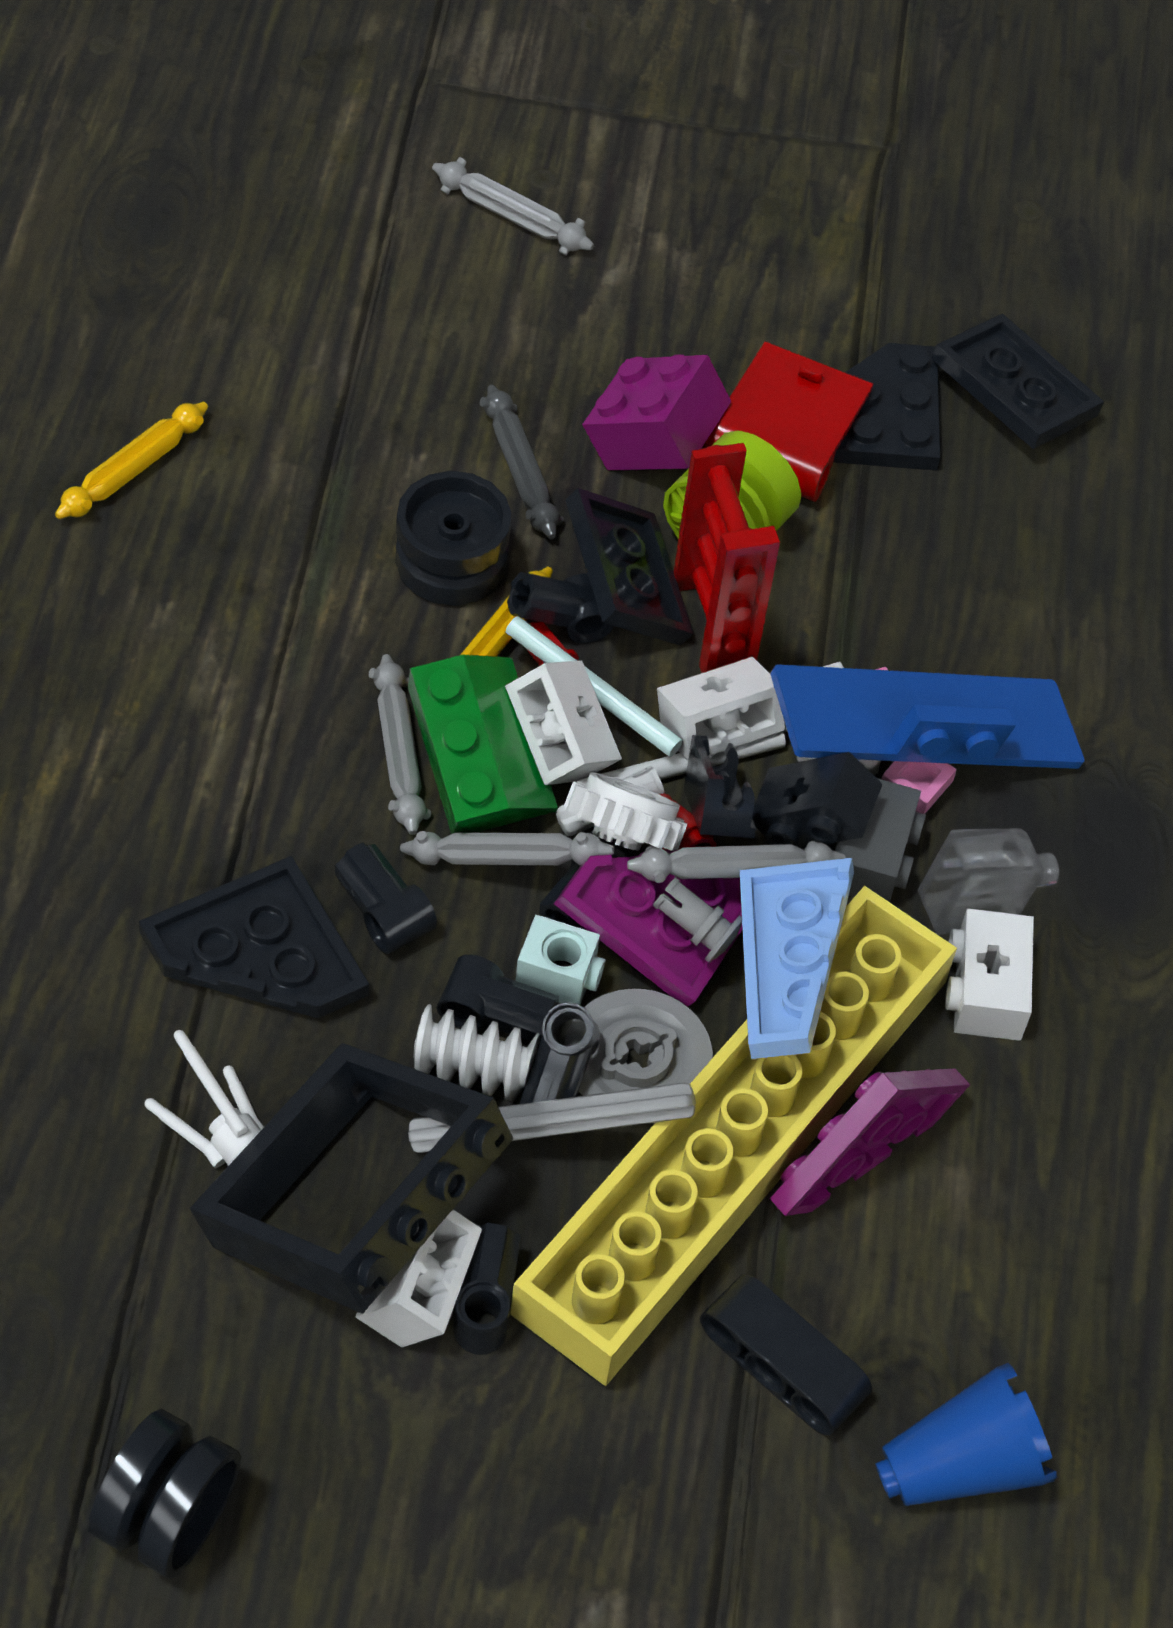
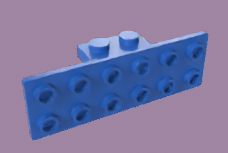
(926, 717)

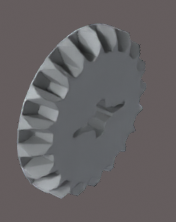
(648, 1024)

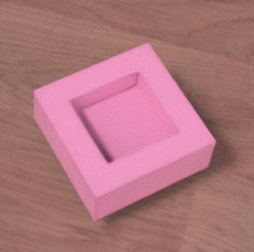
(927, 777)

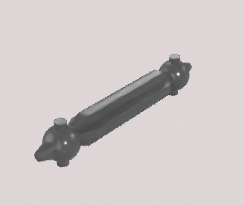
(521, 461)

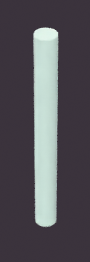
(606, 694)

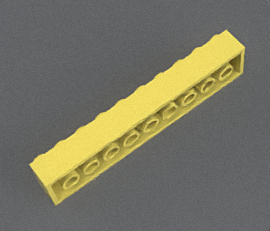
(702, 1176)

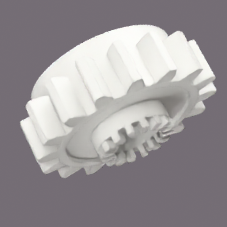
(626, 812)

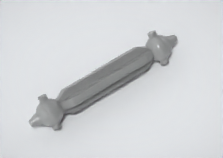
(513, 206)
(399, 744)
(505, 848)
(724, 861)

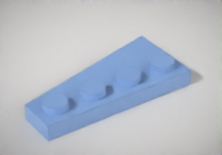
(789, 948)

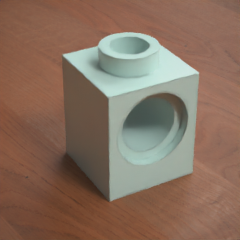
(558, 941)

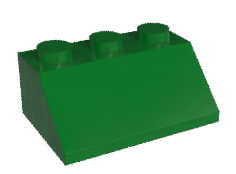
(477, 743)

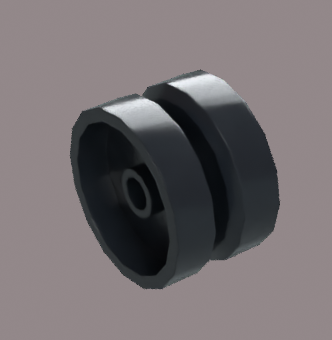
(452, 537)
(164, 1493)

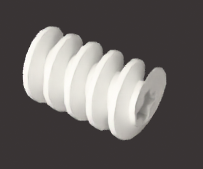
(474, 1054)

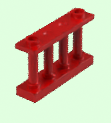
(724, 557)

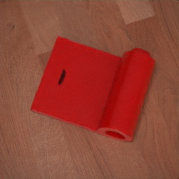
(797, 410)

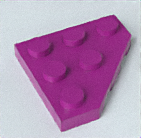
(621, 909)
(854, 1143)

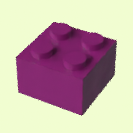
(657, 412)

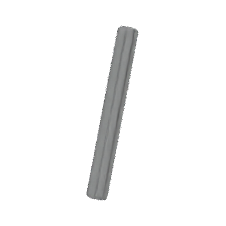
(577, 1114)

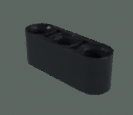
(786, 1354)

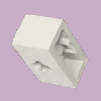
(724, 704)
(563, 722)
(992, 974)
(426, 1288)

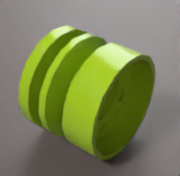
(767, 487)

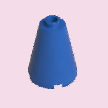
(969, 1446)

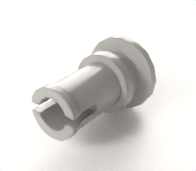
(699, 919)

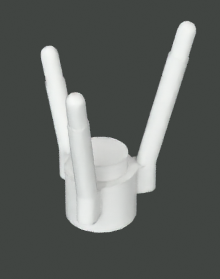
(231, 1129)

